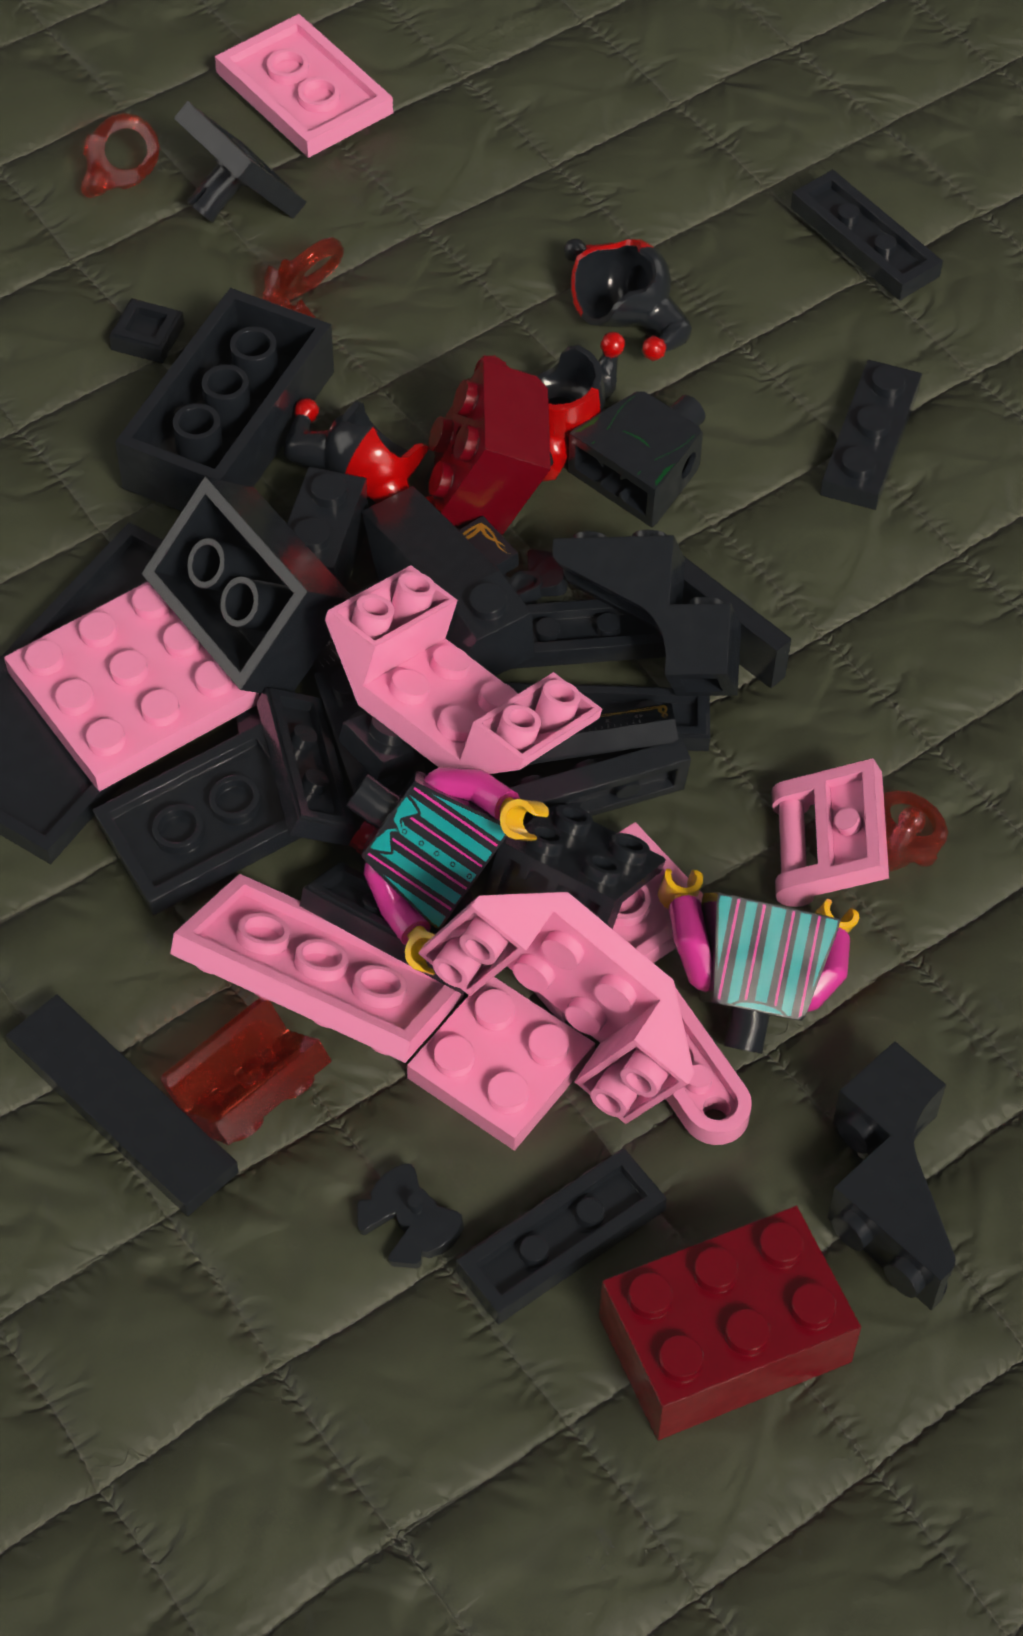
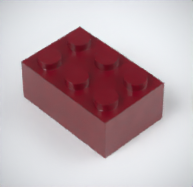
(728, 1322)

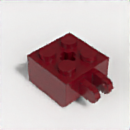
(491, 446)

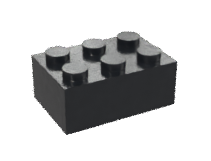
(246, 586)

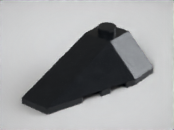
(489, 614)

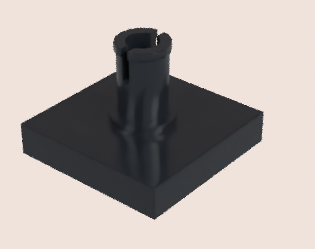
(235, 167)

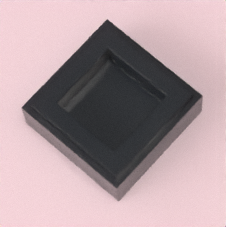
(146, 330)

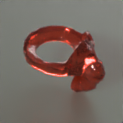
(100, 172)
(290, 281)
(902, 843)

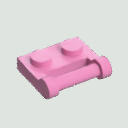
(847, 831)

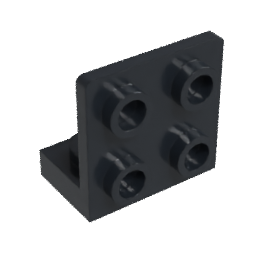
(575, 858)

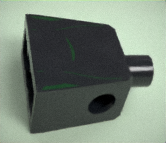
(639, 452)

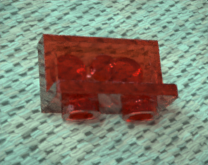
(244, 1073)

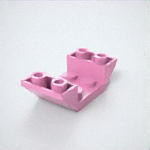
(436, 693)
(589, 976)

